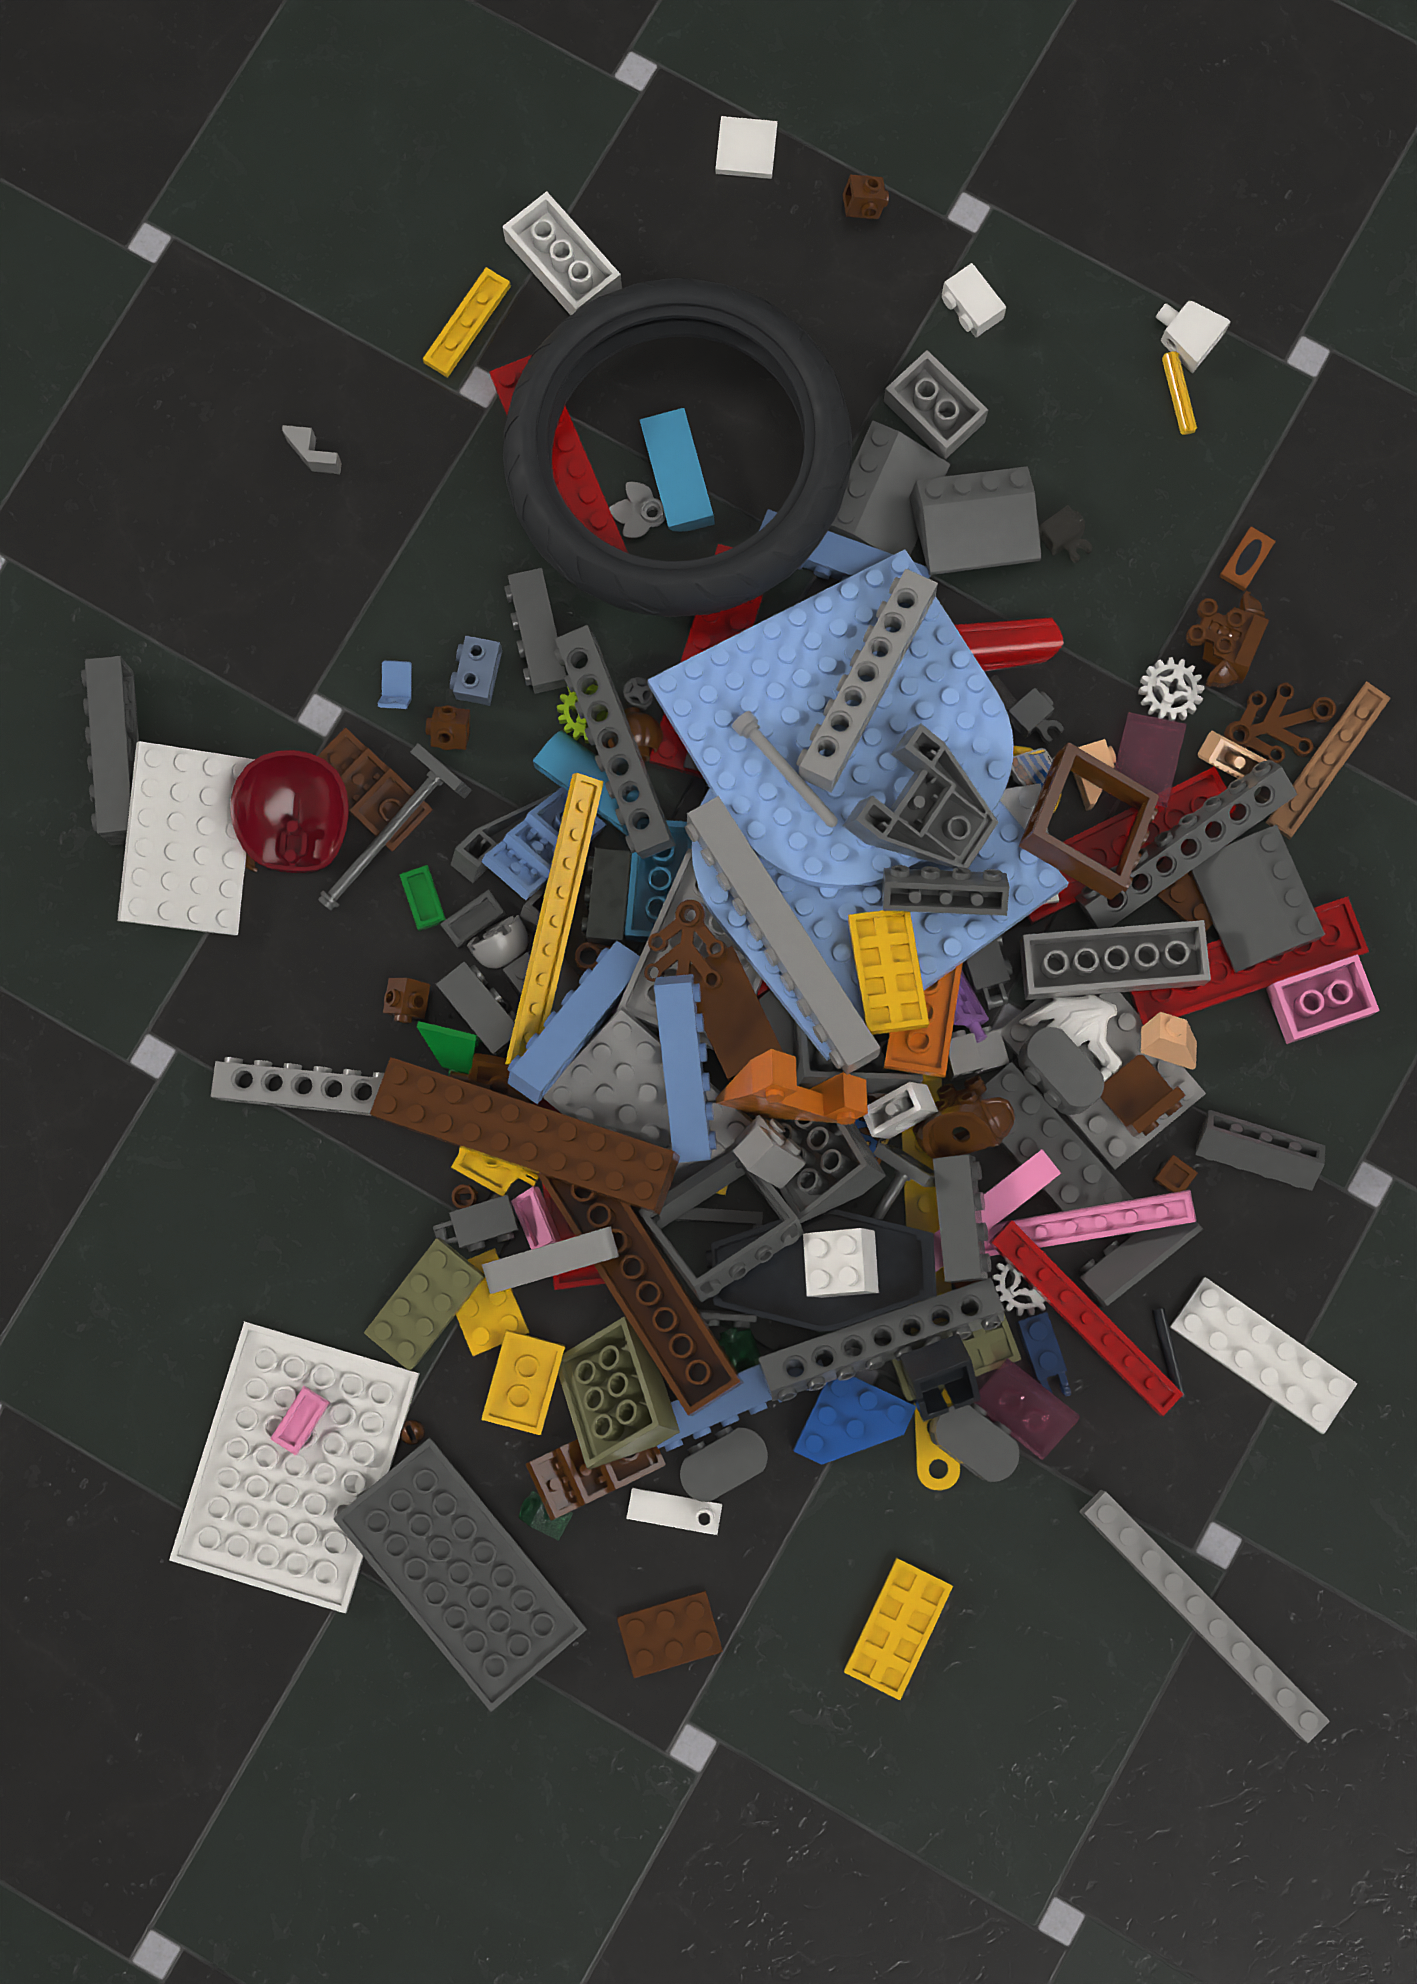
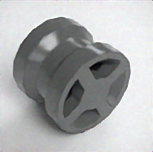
(636, 688)

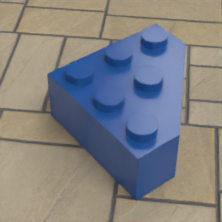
(851, 1418)

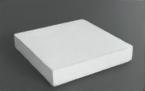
(746, 147)

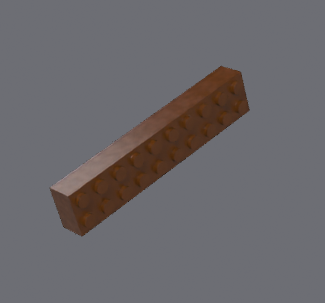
(525, 1135)
(651, 1298)

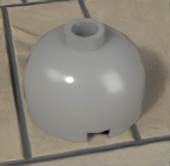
(501, 943)

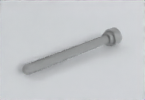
(747, 726)

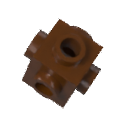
(865, 196)
(449, 727)
(406, 999)

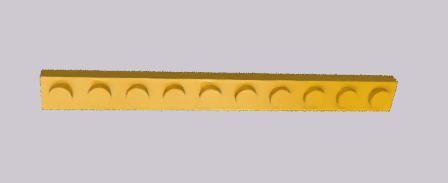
(556, 911)

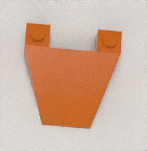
(770, 1089)

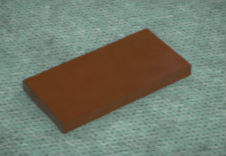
(733, 1015)

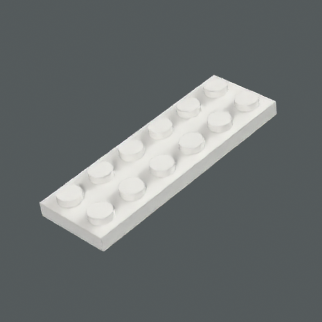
(1263, 1355)

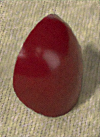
(290, 811)

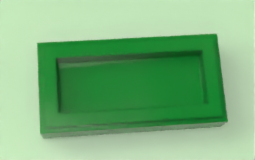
(422, 897)

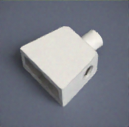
(1191, 332)

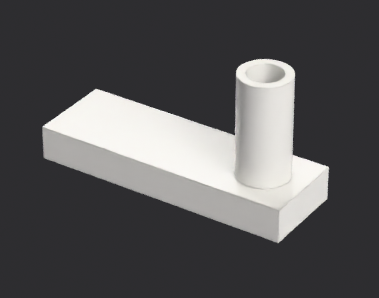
(674, 1511)

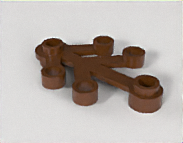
(1274, 725)
(685, 951)

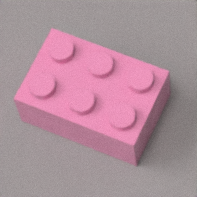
(1322, 999)

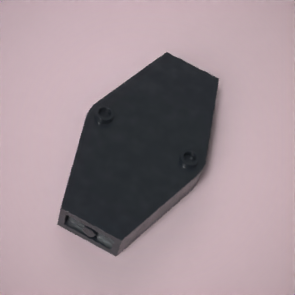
(778, 1286)

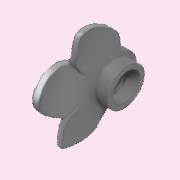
(634, 510)

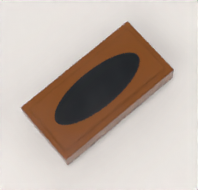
(1247, 558)

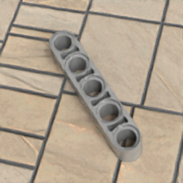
(550, 1260)

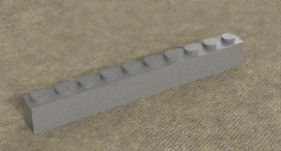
(782, 935)
(1204, 1616)

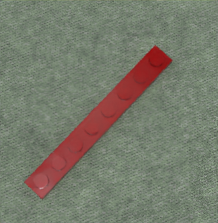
(1086, 1318)

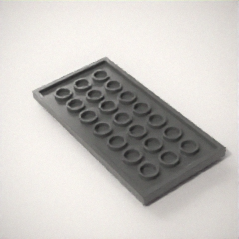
(460, 1574)

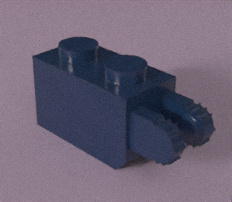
(1043, 1351)

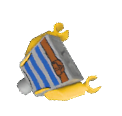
(1029, 767)

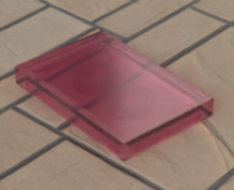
(1151, 753)
(1026, 1409)

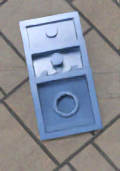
(528, 849)

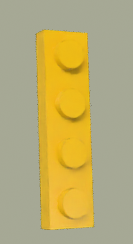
(466, 322)

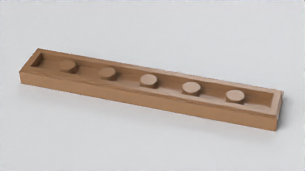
(1329, 758)

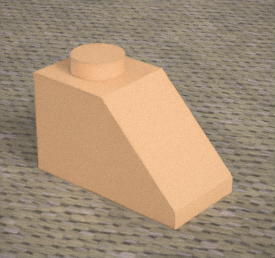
(1089, 791)
(1169, 1040)

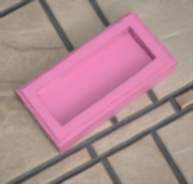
(535, 1218)
(300, 1420)

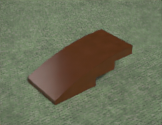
(372, 787)
(568, 1484)

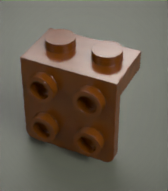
(1140, 1096)

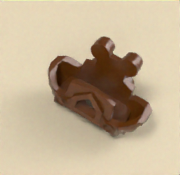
(1229, 638)
(985, 1121)

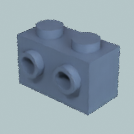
(476, 670)

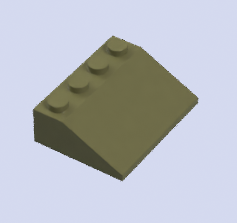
(615, 1395)

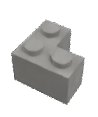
(973, 1058)
(768, 1152)

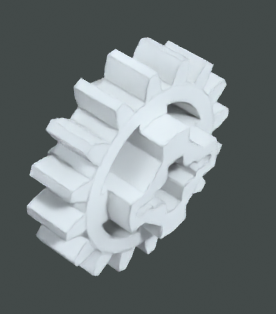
(1181, 695)
(1009, 1293)

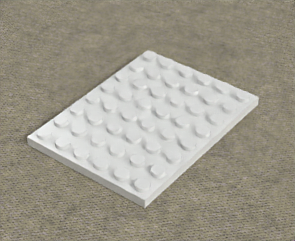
(270, 1512)

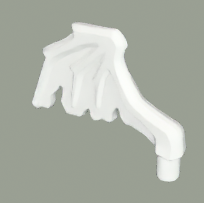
(1082, 1021)

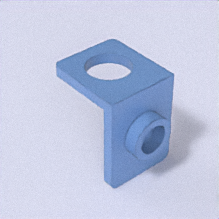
(396, 684)

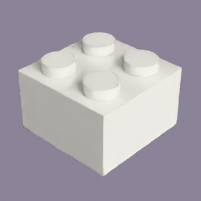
(840, 1263)

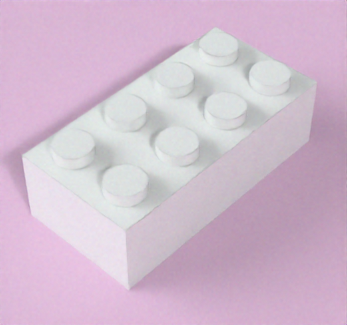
(560, 254)

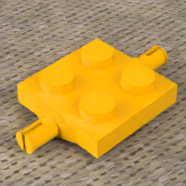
(491, 1172)

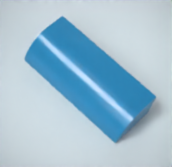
(677, 471)
(566, 756)

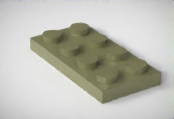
(424, 1304)
(985, 1347)

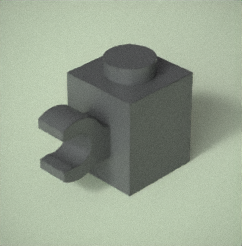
(1033, 714)

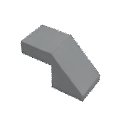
(303, 442)

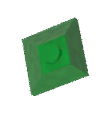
(451, 1047)

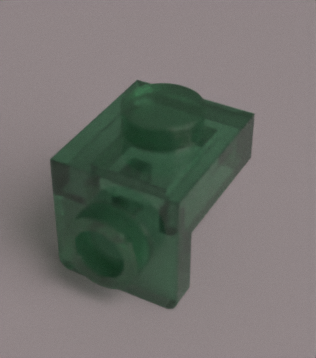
(740, 1348)
(536, 1516)

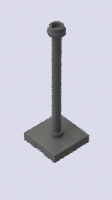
(437, 776)
(906, 1169)

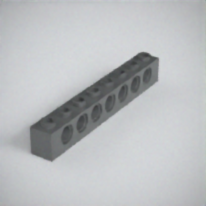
(657, 835)
(1201, 844)
(979, 1295)

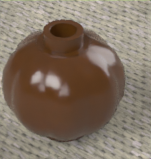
(645, 731)

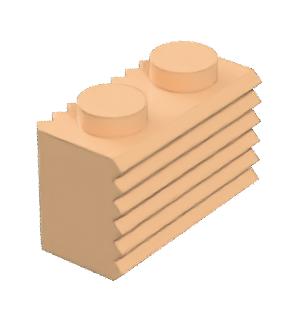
(1228, 755)

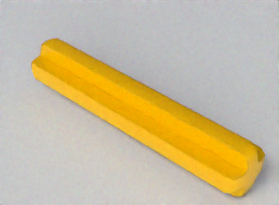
(1179, 393)

